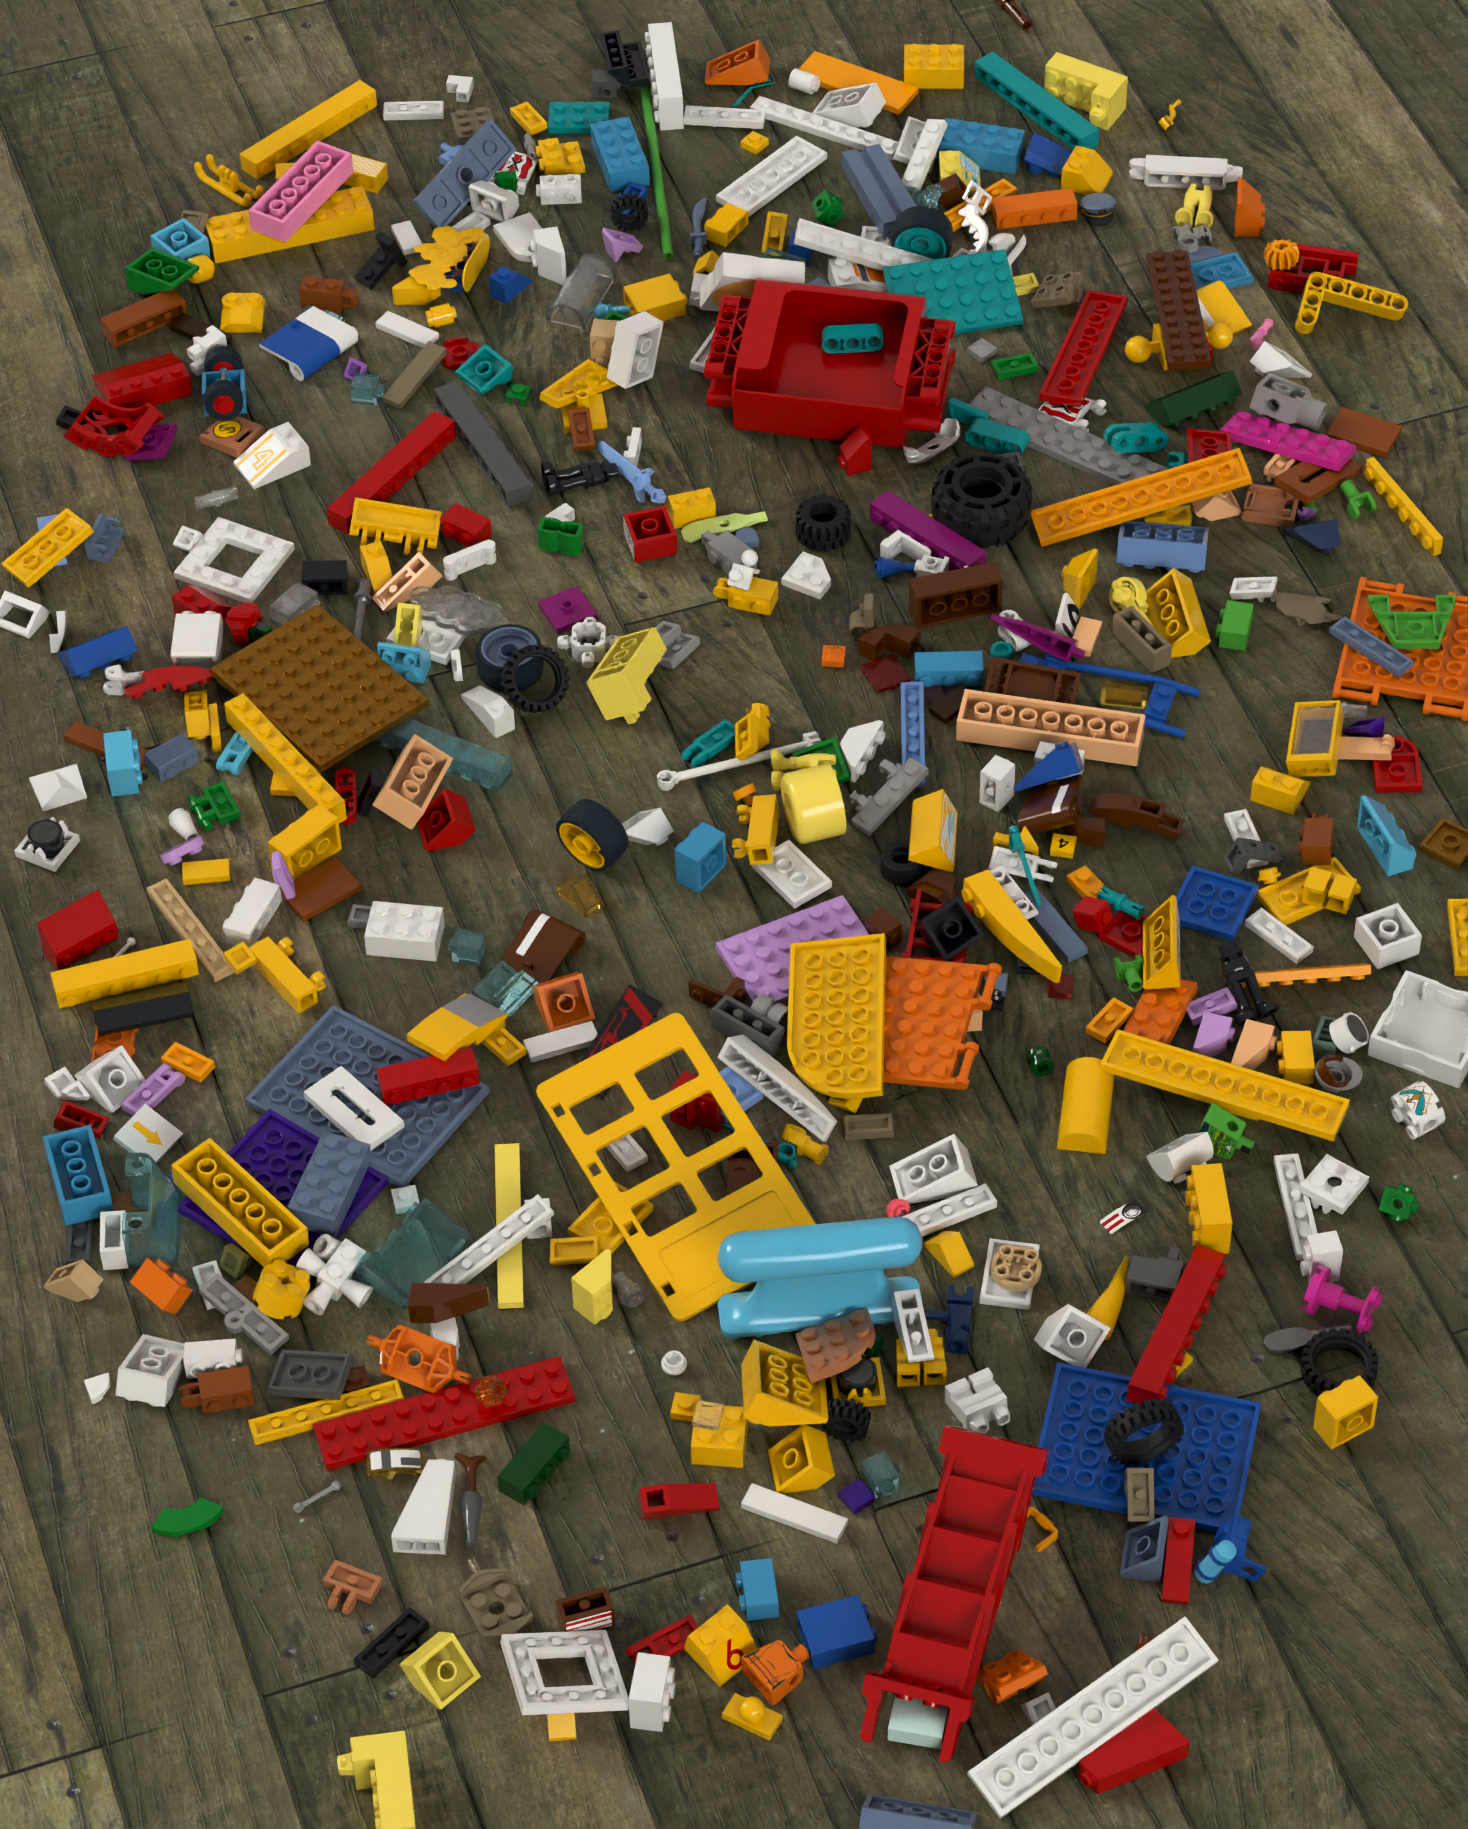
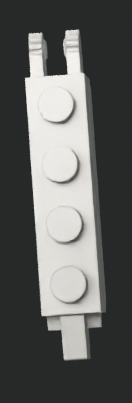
(1183, 171)

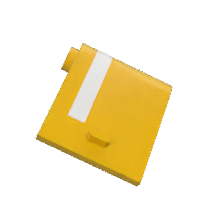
(1220, 306)

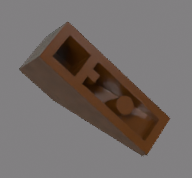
(444, 1301)

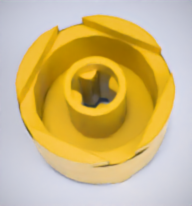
(281, 1290)

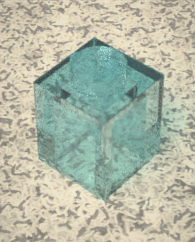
(366, 389)
(467, 946)
(880, 1475)

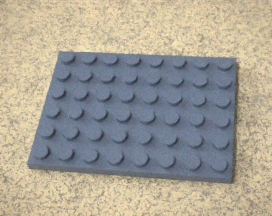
(361, 1049)

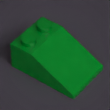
(157, 272)

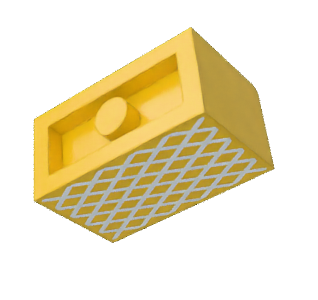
(367, 173)

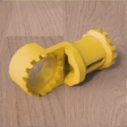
(805, 1144)

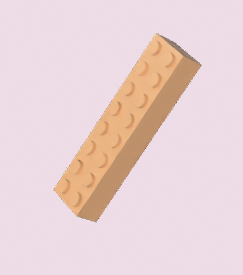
(1026, 721)

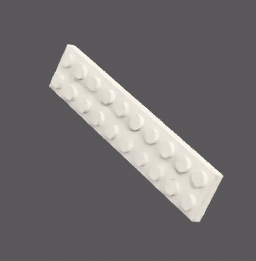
(1092, 1717)

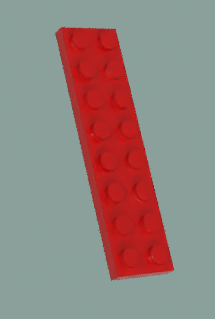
(1083, 348)

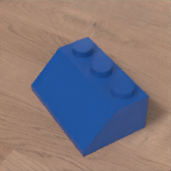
(98, 652)

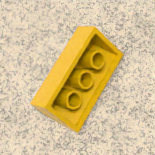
(1177, 613)

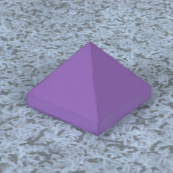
(354, 366)

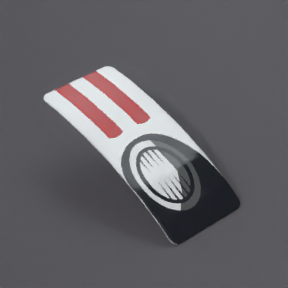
(1122, 1216)

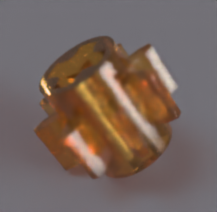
(490, 1390)

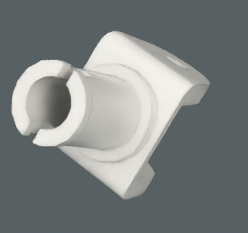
(120, 680)

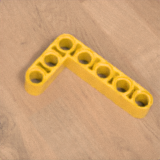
(1346, 299)

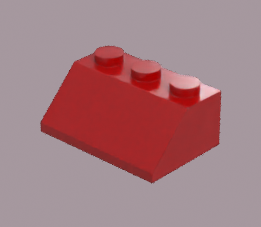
(77, 930)

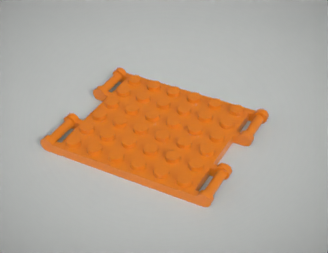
(1436, 673)
(929, 1018)

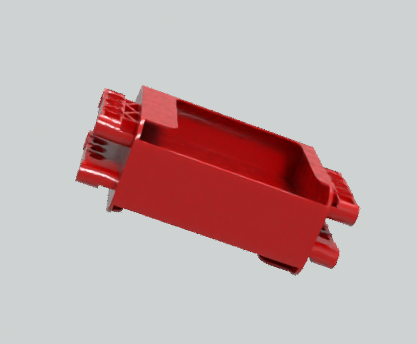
(780, 380)

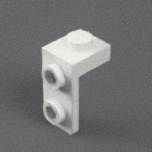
(900, 542)

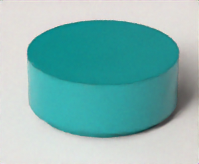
(1001, 650)

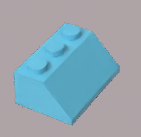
(1384, 837)

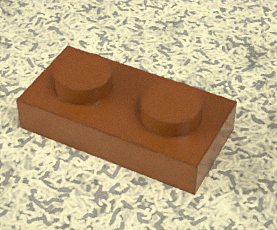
(581, 429)

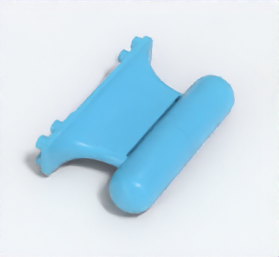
(815, 1274)

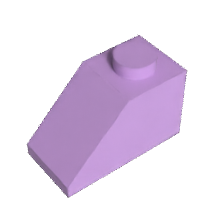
(1214, 1035)

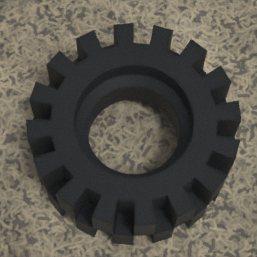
(632, 220)
(847, 1420)

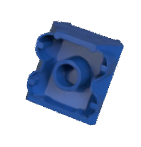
(1046, 156)

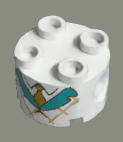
(1417, 1109)

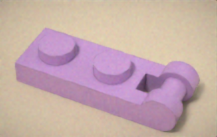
(153, 1089)

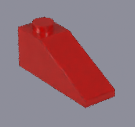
(1178, 1561)

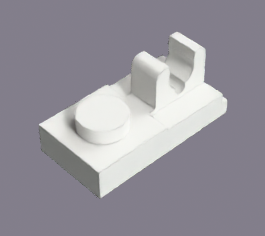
(1254, 588)

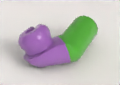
(1308, 511)

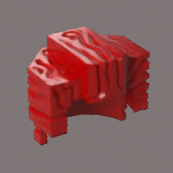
(240, 619)

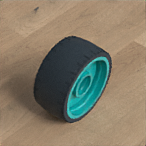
(923, 232)

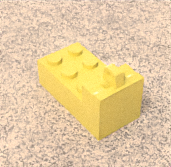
(1087, 88)
(622, 673)
(383, 1764)

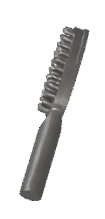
(1295, 1338)

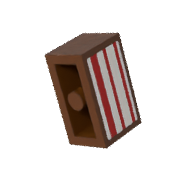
(585, 1611)

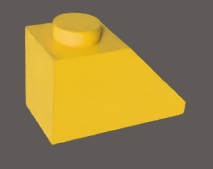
(411, 293)
(375, 565)

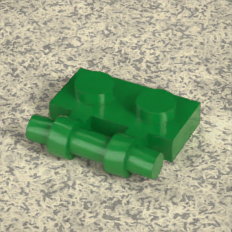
(221, 806)

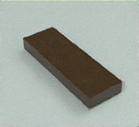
(192, 327)

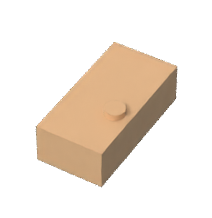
(412, 781)

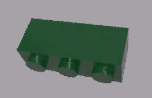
(534, 1464)

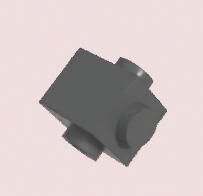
(604, 84)

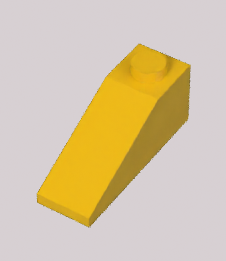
(197, 714)

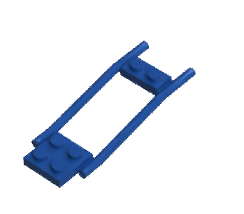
(1160, 698)

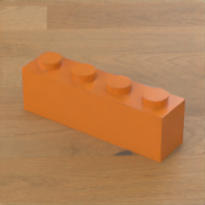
(1034, 208)

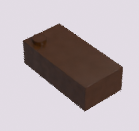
(955, 595)

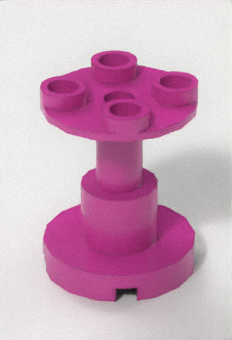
(1333, 1296)

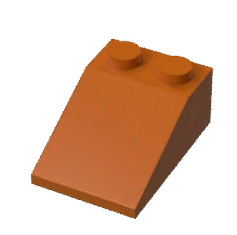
(739, 67)

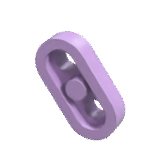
(190, 846)

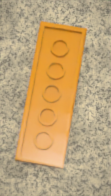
(839, 74)

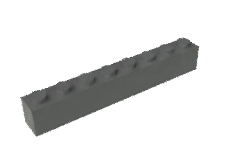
(484, 444)

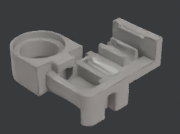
(1188, 238)

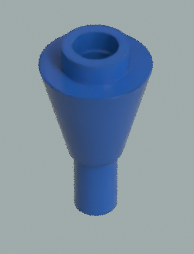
(886, 567)

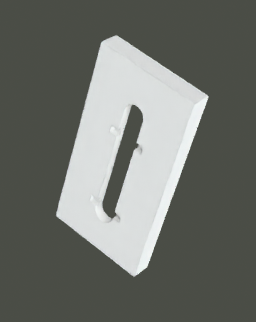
(386, 1121)

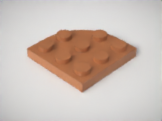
(836, 1344)

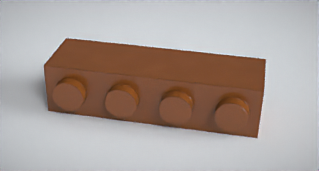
(142, 317)

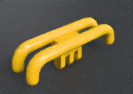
(228, 183)

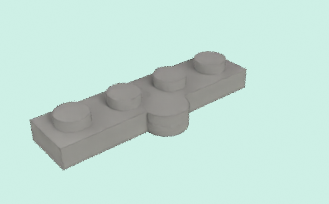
(243, 1315)

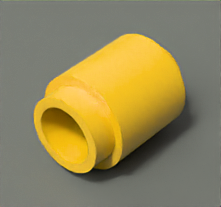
(440, 315)

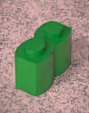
(560, 536)

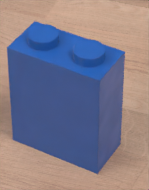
(836, 1631)

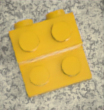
(559, 158)

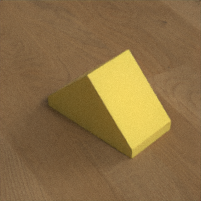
(408, 624)

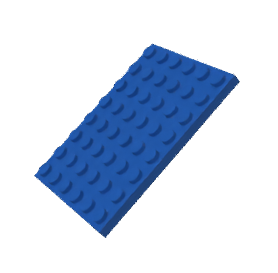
(1194, 1481)

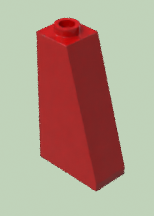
(1133, 1753)

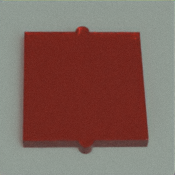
(884, 673)

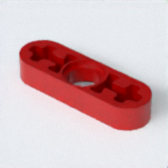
(351, 789)

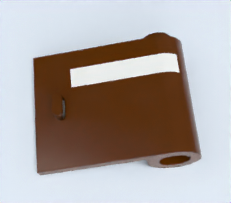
(1051, 805)
(542, 944)

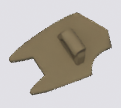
(1305, 608)

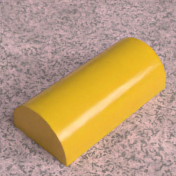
(1085, 1107)

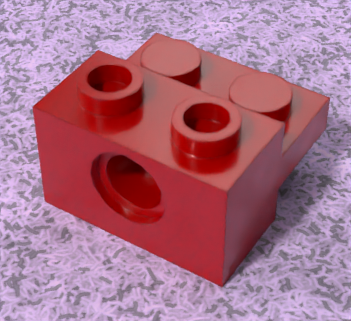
(699, 1111)

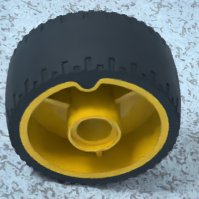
(592, 835)

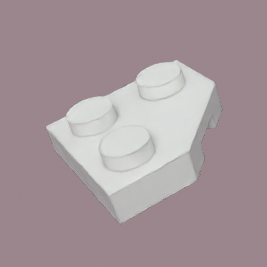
(808, 576)

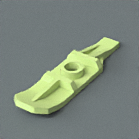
(734, 522)

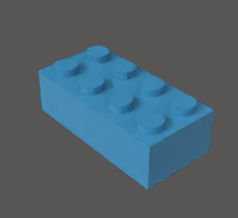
(985, 144)
(619, 153)
(77, 1174)

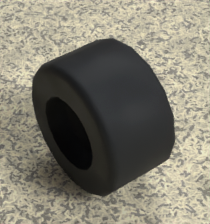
(899, 873)

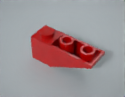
(677, 1499)

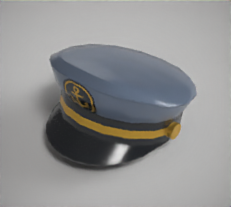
(1098, 208)

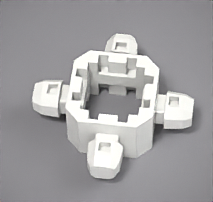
(587, 653)

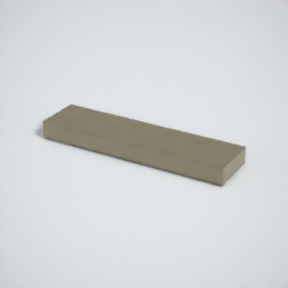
(414, 375)

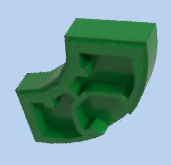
(192, 1518)

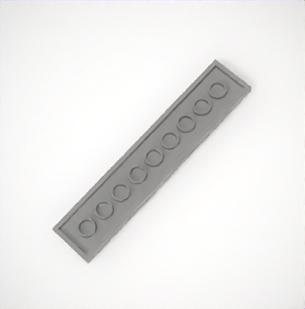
(1065, 441)

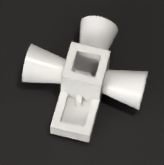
(334, 1277)

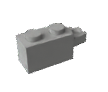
(724, 549)

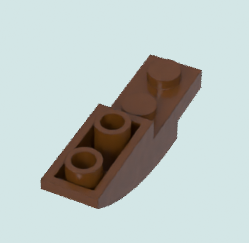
(1131, 809)

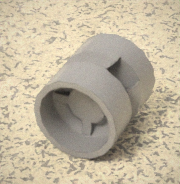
(771, 1010)

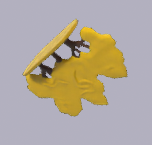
(447, 253)

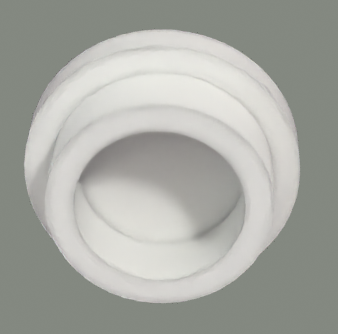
(674, 1363)

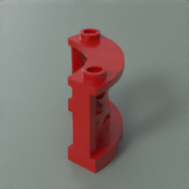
(137, 421)

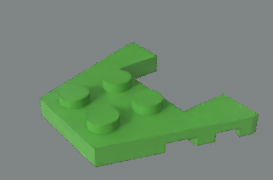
(1413, 629)

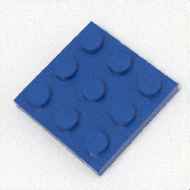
(1214, 902)

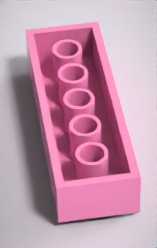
(301, 191)

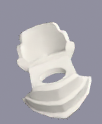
(948, 436)

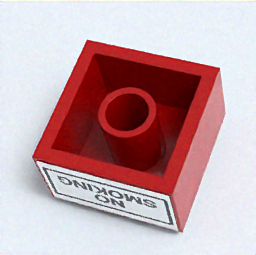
(650, 534)

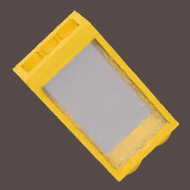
(1315, 738)

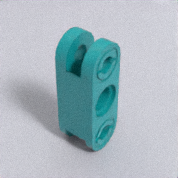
(1135, 437)

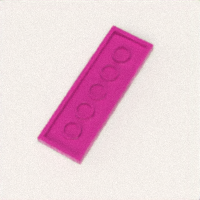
(1289, 441)

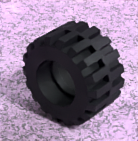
(823, 523)

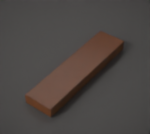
(92, 740)

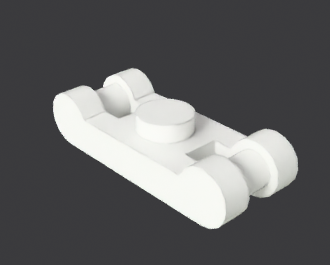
(469, 559)

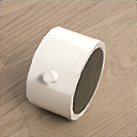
(1349, 1032)

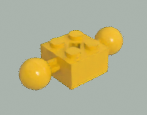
(1139, 348)

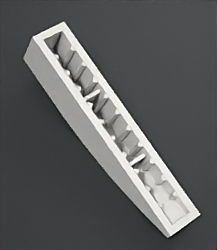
(777, 1084)

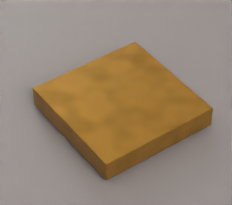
(1447, 844)

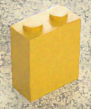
(657, 297)

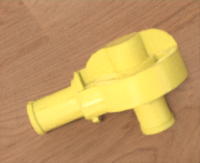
(1123, 597)

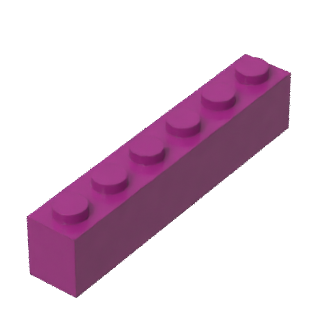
(897, 514)

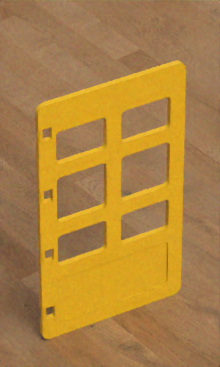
(688, 1250)

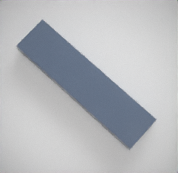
(1371, 647)
(1057, 930)

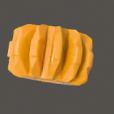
(1281, 254)

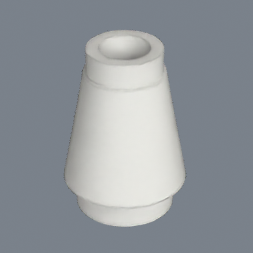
(182, 823)

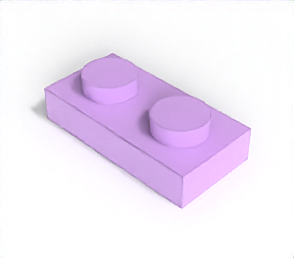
(1216, 1003)

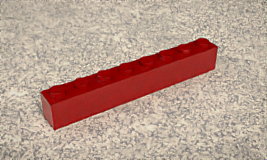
(394, 468)
(1177, 1326)

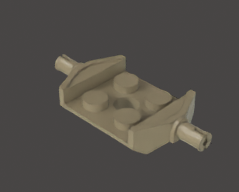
(494, 1589)

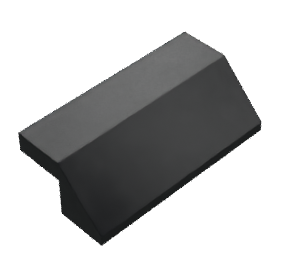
(625, 60)
(142, 1009)

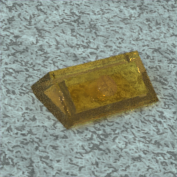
(1124, 695)

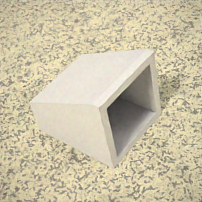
(197, 639)

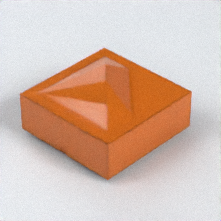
(833, 656)

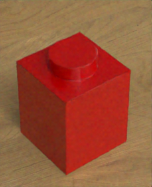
(1092, 914)

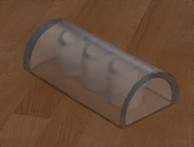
(582, 291)

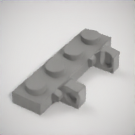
(899, 784)

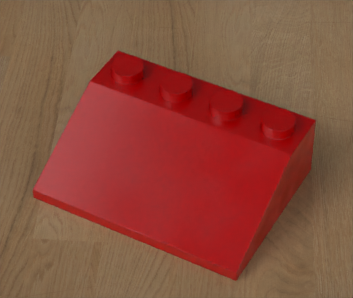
(145, 382)

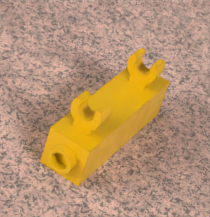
(762, 830)
(285, 975)

